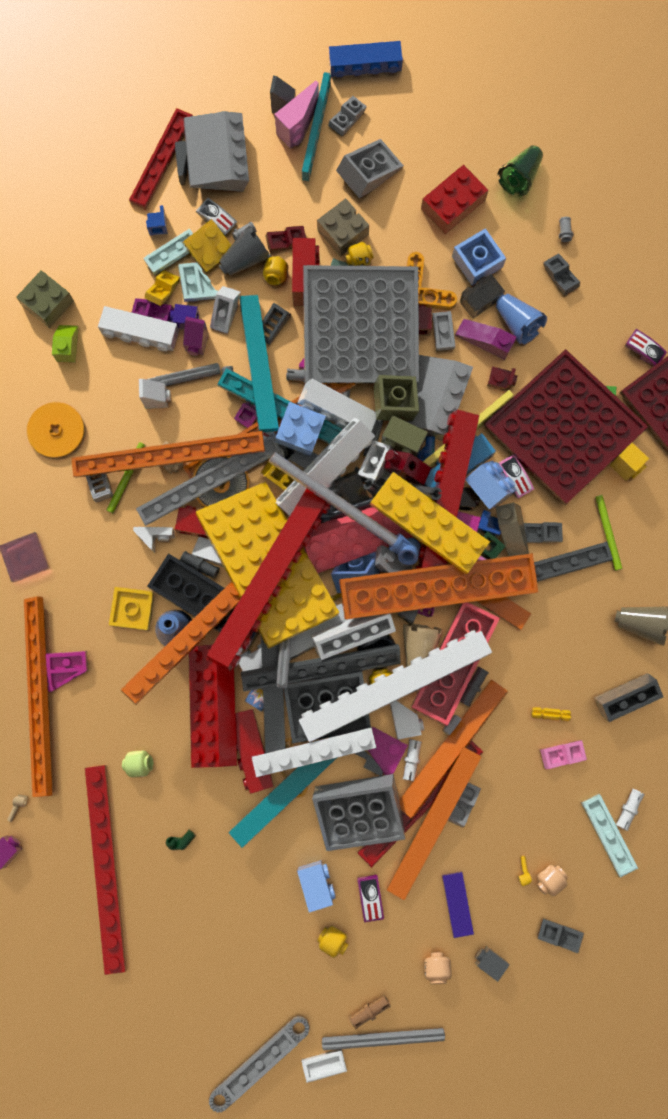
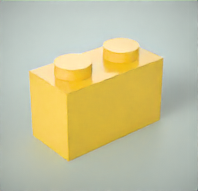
(630, 462)

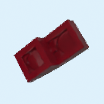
(284, 239)

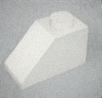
(224, 309)
(153, 394)
(374, 461)
(405, 721)

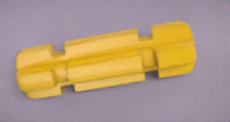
(551, 714)

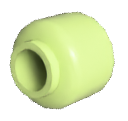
(137, 763)

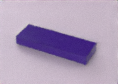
(457, 904)

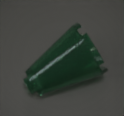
(520, 171)

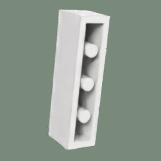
(138, 328)
(334, 405)
(351, 634)

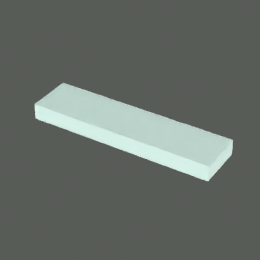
(609, 835)

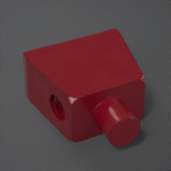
(400, 463)

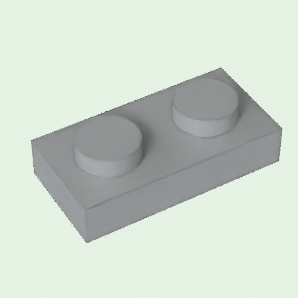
(443, 331)

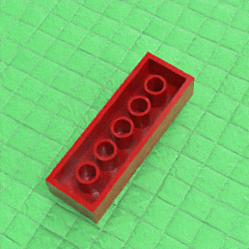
(211, 712)

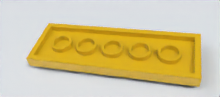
(429, 523)

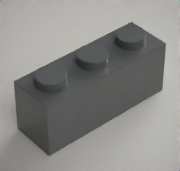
(628, 697)

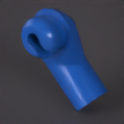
(428, 449)

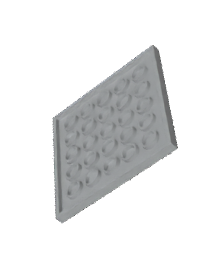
(360, 323)

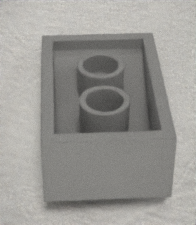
(368, 167)

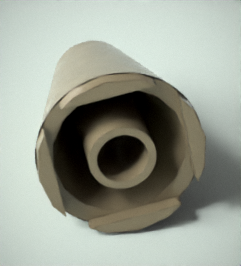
(645, 622)

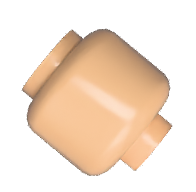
(552, 880)
(437, 968)

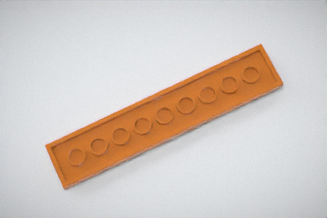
(437, 586)

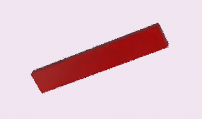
(159, 160)

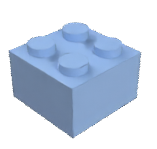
(478, 256)
(299, 429)
(491, 484)
(315, 885)

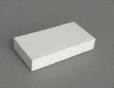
(324, 1065)

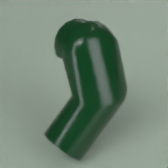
(180, 843)

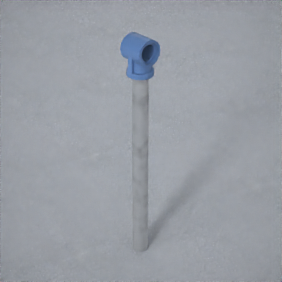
(406, 548)

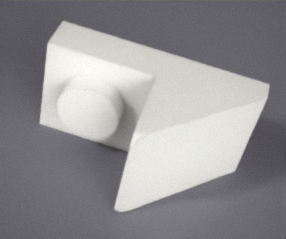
(149, 534)

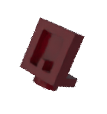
(502, 378)

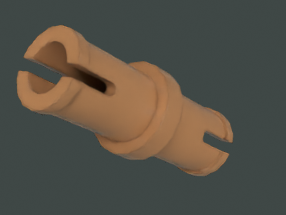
(369, 1012)

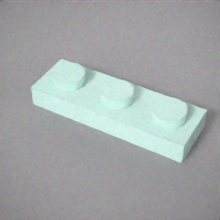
(168, 253)

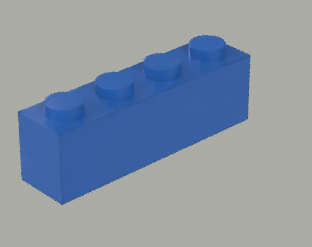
(365, 58)

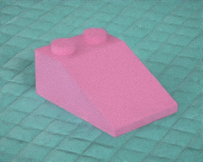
(295, 117)

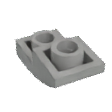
(349, 114)

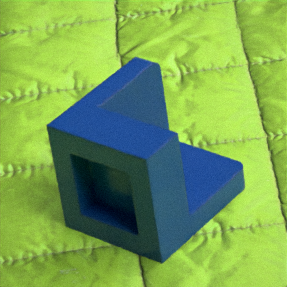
(157, 222)
(489, 524)

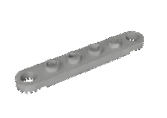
(259, 1064)

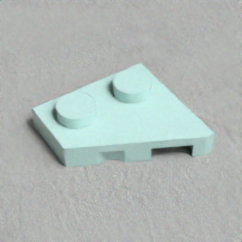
(195, 283)

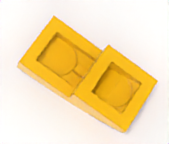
(162, 287)

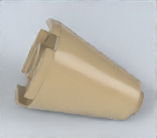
(419, 641)

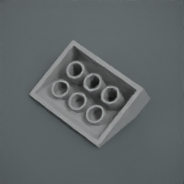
(216, 151)
(439, 393)
(359, 812)

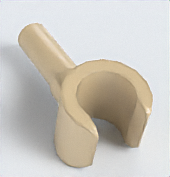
(19, 800)

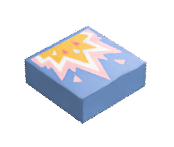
(255, 699)

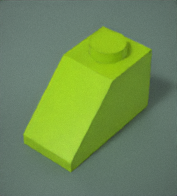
(65, 343)

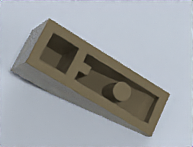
(512, 529)

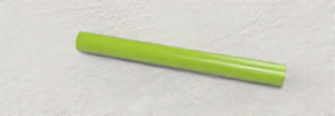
(121, 487)
(608, 532)

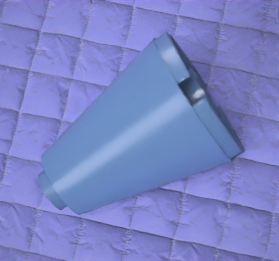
(520, 318)
(177, 619)

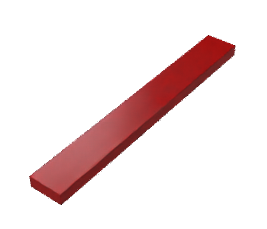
(373, 853)

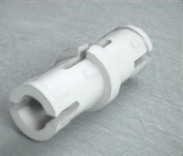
(412, 760)
(630, 809)

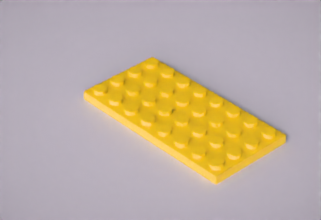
(242, 535)

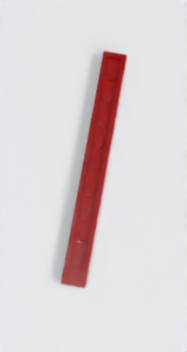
(105, 870)

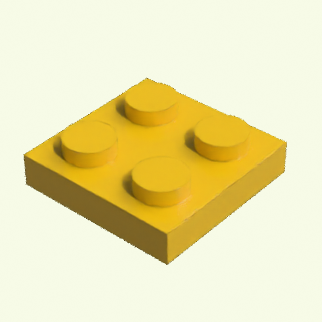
(207, 245)
(131, 608)

